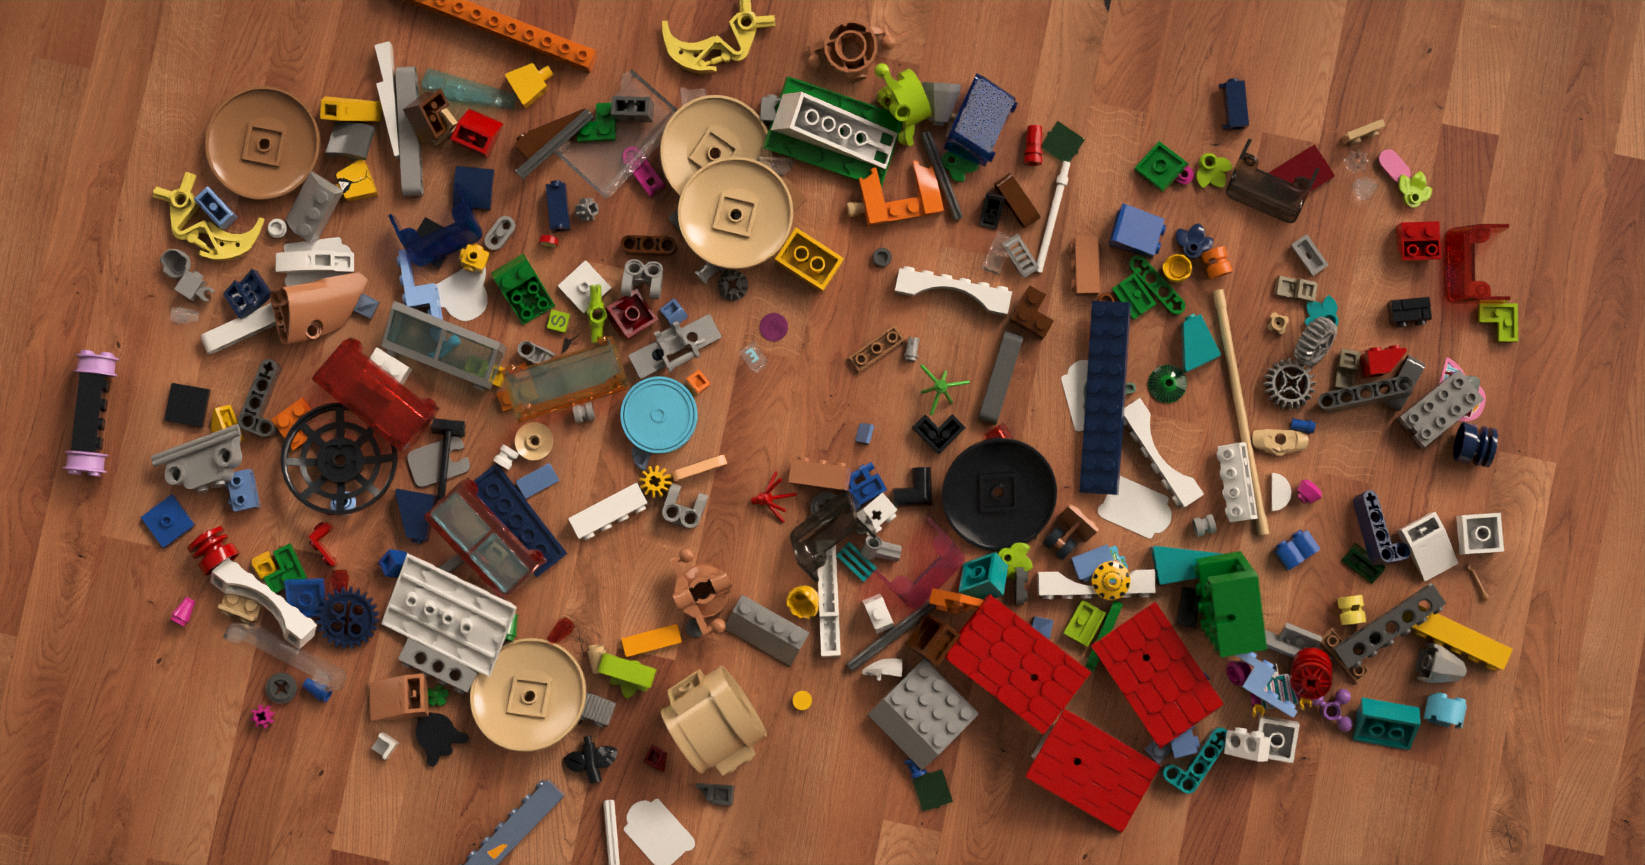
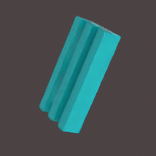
(844, 550)

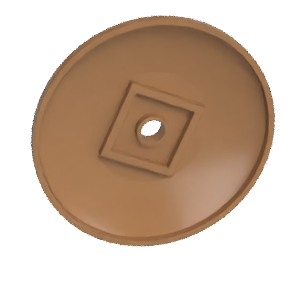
(242, 125)

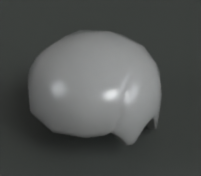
(175, 263)

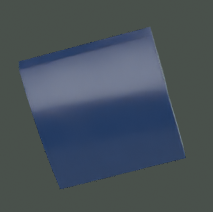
(477, 186)
(248, 294)

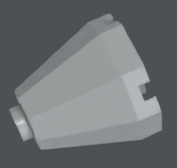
(941, 99)
(1439, 665)

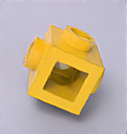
(474, 264)

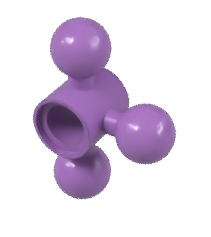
(1342, 697)

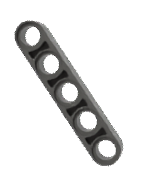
(1000, 378)
(1375, 397)

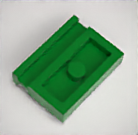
(1133, 291)

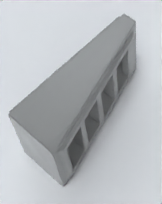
(1026, 266)

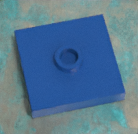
(168, 521)
(305, 595)

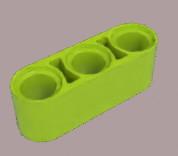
(627, 670)

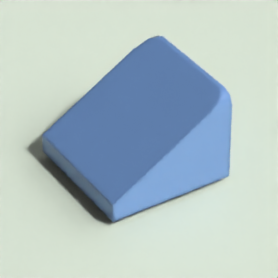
(673, 312)
(864, 433)

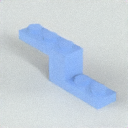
(419, 295)
(1258, 681)

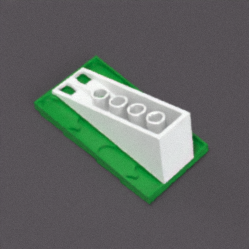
(832, 131)

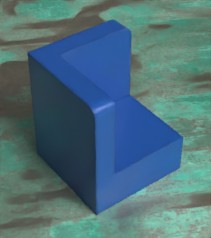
(392, 562)

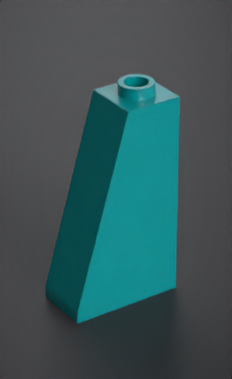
(1175, 563)

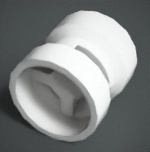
(506, 457)

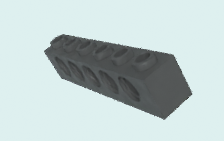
(1345, 648)

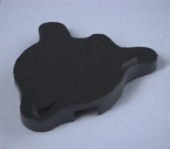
(436, 736)

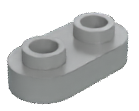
(499, 233)

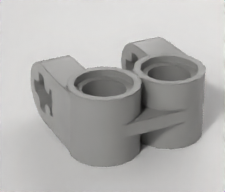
(644, 275)
(671, 501)

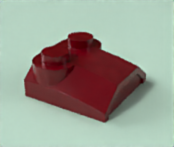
(630, 315)

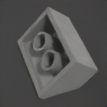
(313, 207)

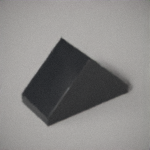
(991, 210)

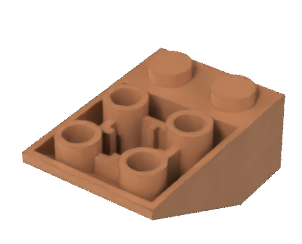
(399, 698)

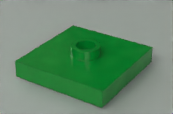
(1161, 166)

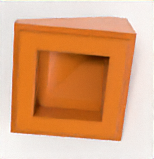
(696, 383)

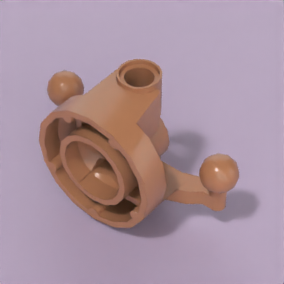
(845, 33)
(703, 607)

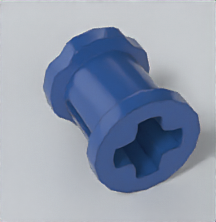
(914, 769)

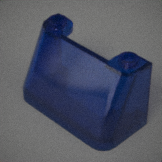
(980, 121)

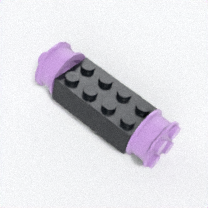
(89, 413)

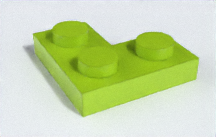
(1504, 315)

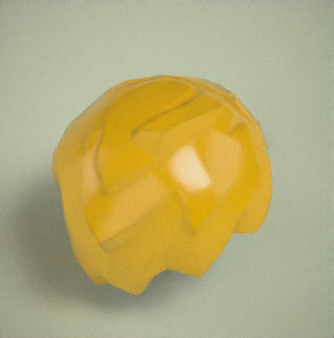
(803, 601)

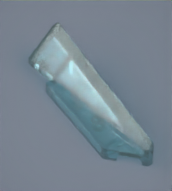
(467, 91)

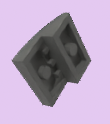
(350, 140)

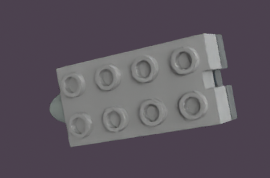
(1441, 408)

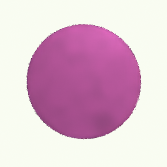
(773, 326)

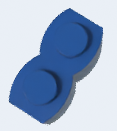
(1296, 550)

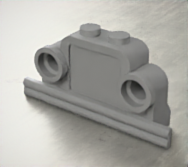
(203, 461)

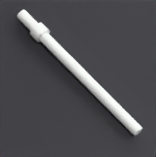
(1061, 181)

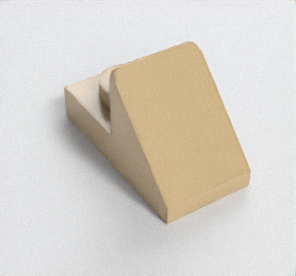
(450, 124)

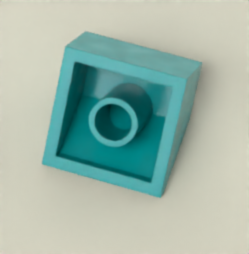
(984, 577)

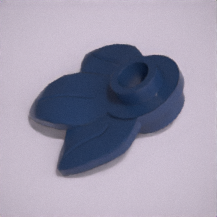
(1194, 238)

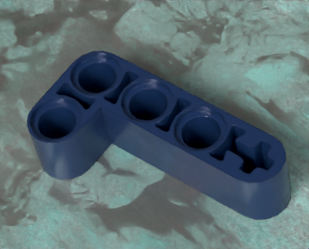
(1375, 532)

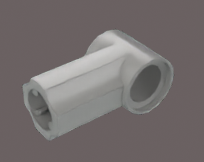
(877, 548)

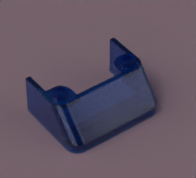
(444, 241)

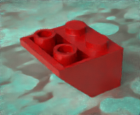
(476, 132)
(1418, 240)
(1380, 362)

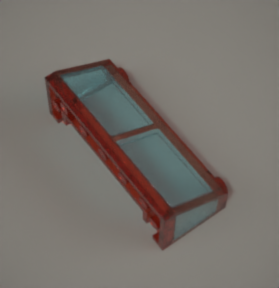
(483, 540)

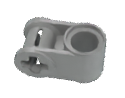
(537, 354)

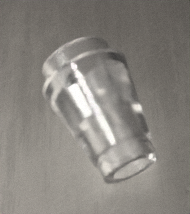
(183, 316)

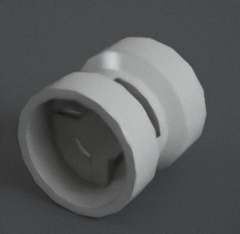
(583, 412)
(1204, 525)

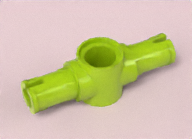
(596, 303)

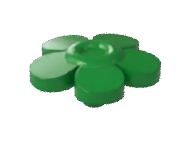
(437, 695)

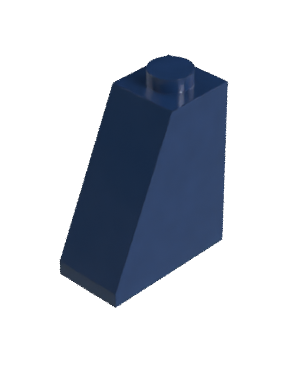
(413, 508)

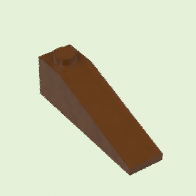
(538, 137)

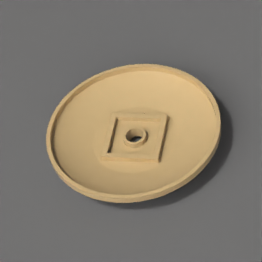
(709, 124)
(728, 187)
(526, 668)

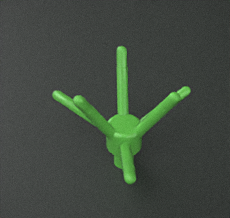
(940, 387)

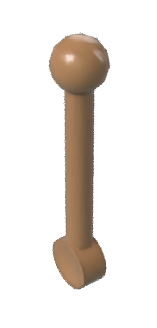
(1470, 567)

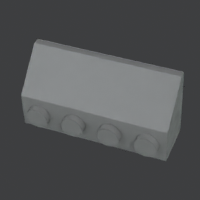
(766, 630)

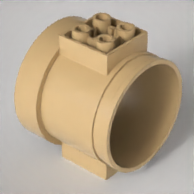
(713, 721)

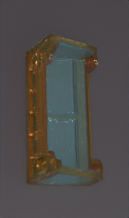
(565, 380)

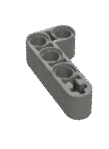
(263, 397)

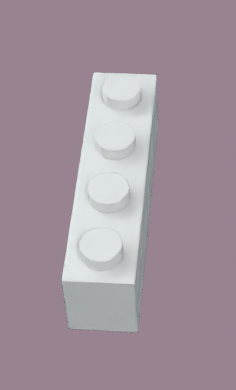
(608, 511)

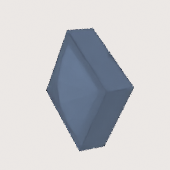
(366, 306)

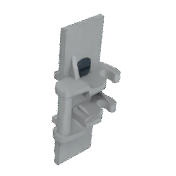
(654, 356)

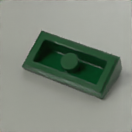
(1358, 560)

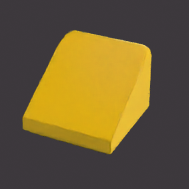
(264, 564)

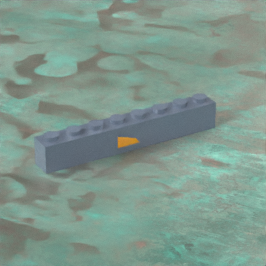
(518, 826)

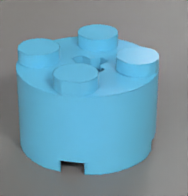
(1445, 711)

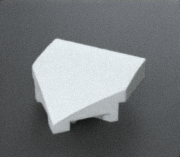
(887, 666)

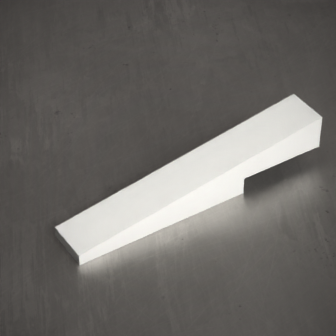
(388, 93)
(829, 607)

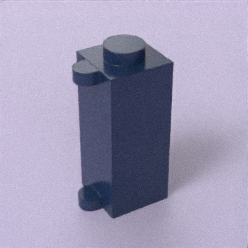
(1235, 104)
(558, 206)

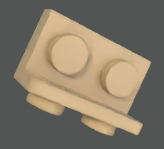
(246, 608)

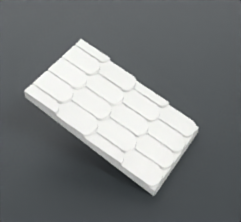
(448, 615)

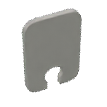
(426, 462)

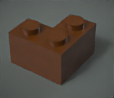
(425, 116)
(1027, 314)

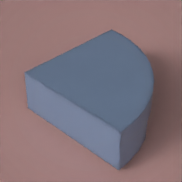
(641, 458)

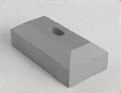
(1317, 261)

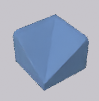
(1042, 625)

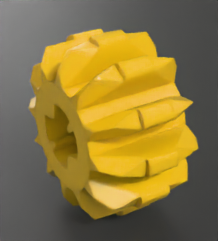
(653, 488)

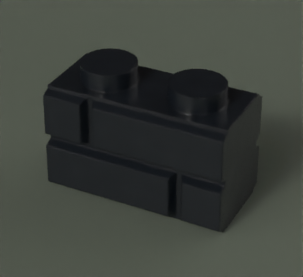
(1409, 311)

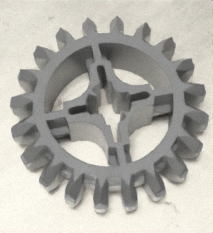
(1315, 341)
(1293, 390)

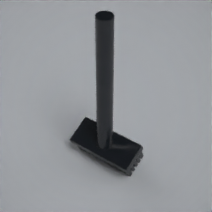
(446, 428)

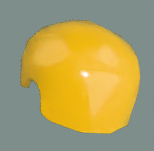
(1177, 268)

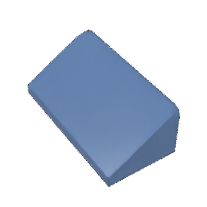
(537, 480)

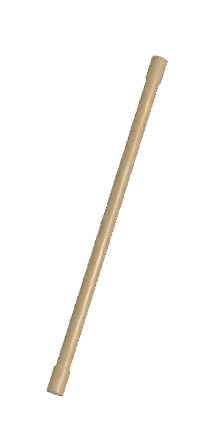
(1220, 305)

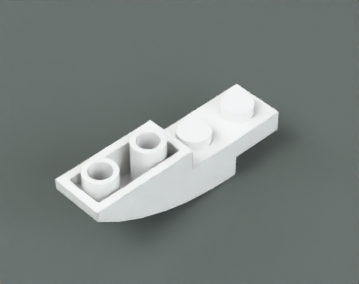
(314, 262)

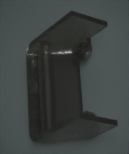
(1267, 192)
(826, 529)

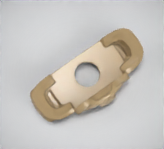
(1265, 440)

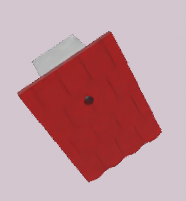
(1017, 664)
(1167, 690)
(1106, 779)

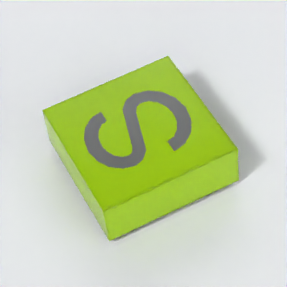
(558, 321)

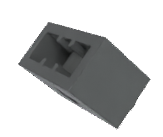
(632, 109)

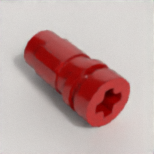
(1033, 146)

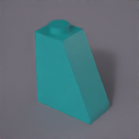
(1197, 343)

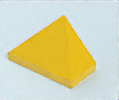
(223, 418)

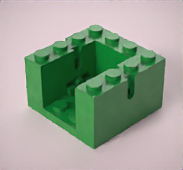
(1230, 604)

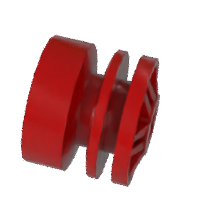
(211, 548)
(1311, 673)

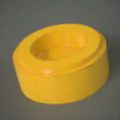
(802, 700)

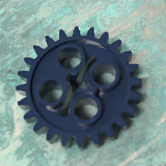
(330, 614)

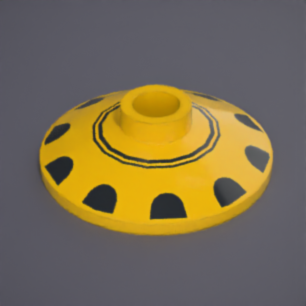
(1104, 573)

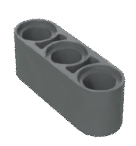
(1412, 368)

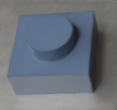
(1156, 753)

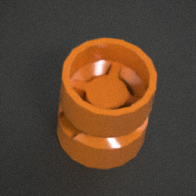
(1216, 269)

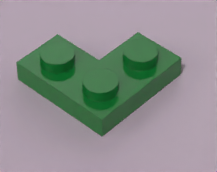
(600, 130)
(290, 568)

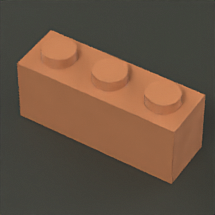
(1085, 265)
(820, 474)

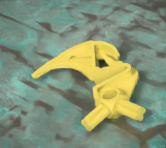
(743, 35)
(182, 214)

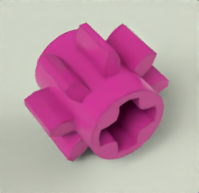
(268, 714)

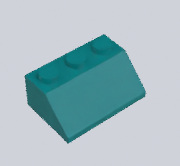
(1386, 723)

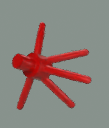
(766, 498)

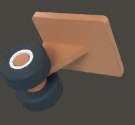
(1078, 524)

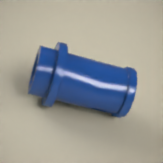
(1302, 425)

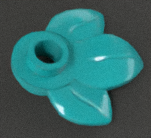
(1326, 309)

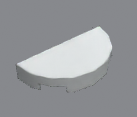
(1280, 492)

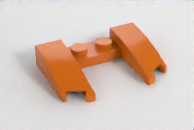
(879, 211)

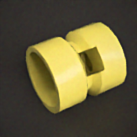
(1355, 616)

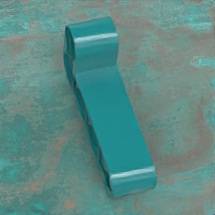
(1199, 757)

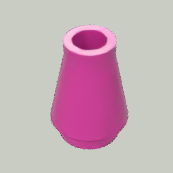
(182, 613)

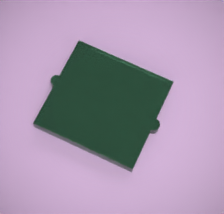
(1062, 142)
(932, 790)

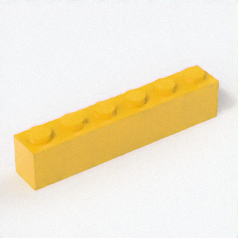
(1462, 640)

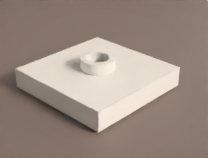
(577, 285)

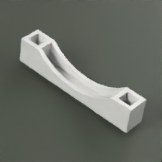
(992, 299)
(1182, 487)
(234, 580)
(1056, 584)

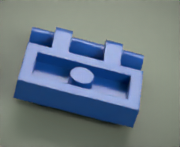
(870, 487)

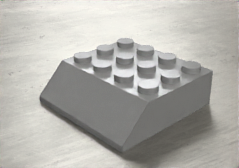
(923, 714)

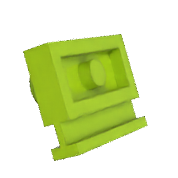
(1084, 623)

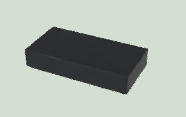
(1188, 608)

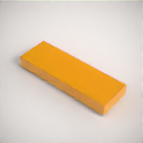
(651, 640)

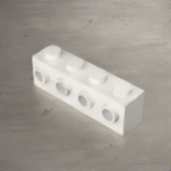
(1237, 482)

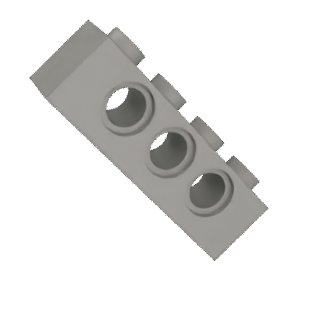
(409, 658)

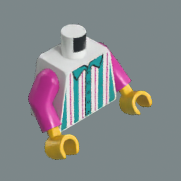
(1281, 686)

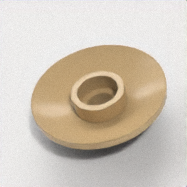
(524, 438)

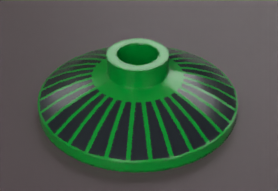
(1160, 390)

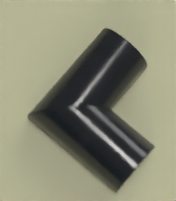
(938, 437)
(919, 494)

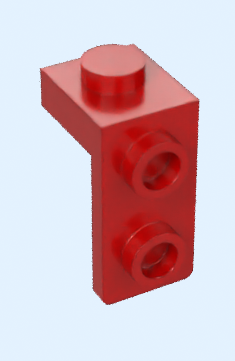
(321, 531)

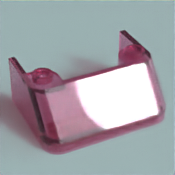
(919, 591)

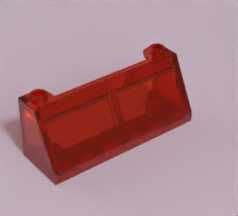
(375, 395)

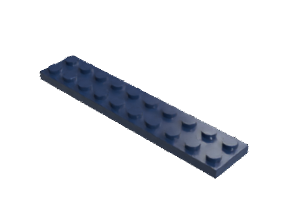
(1105, 397)

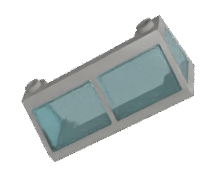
(443, 345)

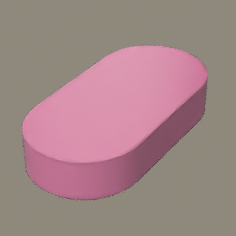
(1393, 165)

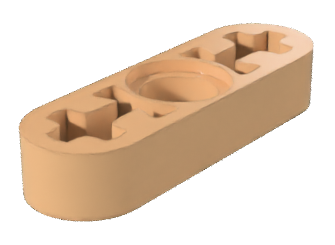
(699, 468)

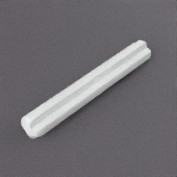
(611, 832)

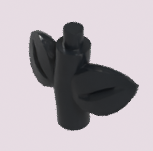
(591, 759)

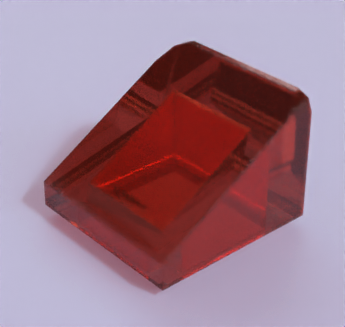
(1000, 431)

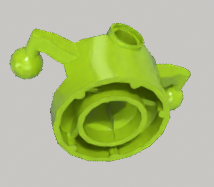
(906, 101)

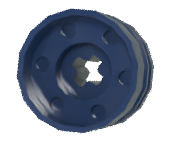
(1475, 444)

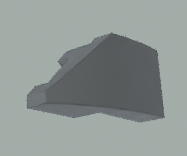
(717, 793)

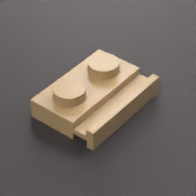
(1370, 130)

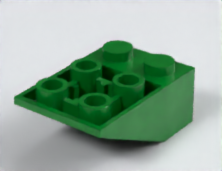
(523, 289)

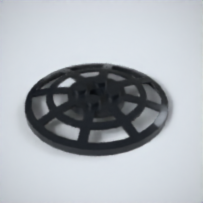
(326, 461)

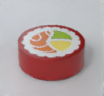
(548, 241)

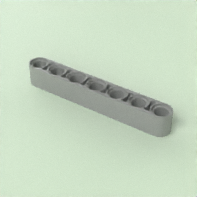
(408, 142)

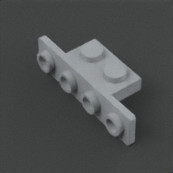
(1292, 640)

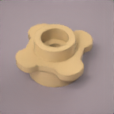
(1283, 320)

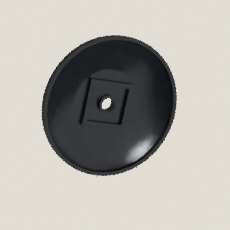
(1005, 519)

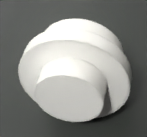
(277, 228)

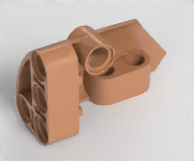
(316, 306)

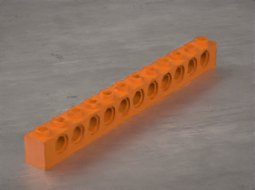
(513, 31)

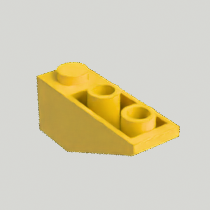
(350, 109)

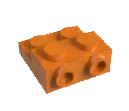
(953, 601)

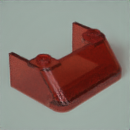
(1460, 264)

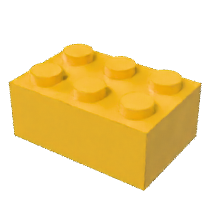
(809, 260)

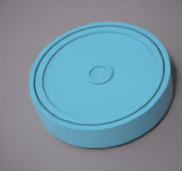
(659, 415)

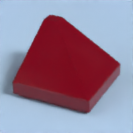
(656, 758)

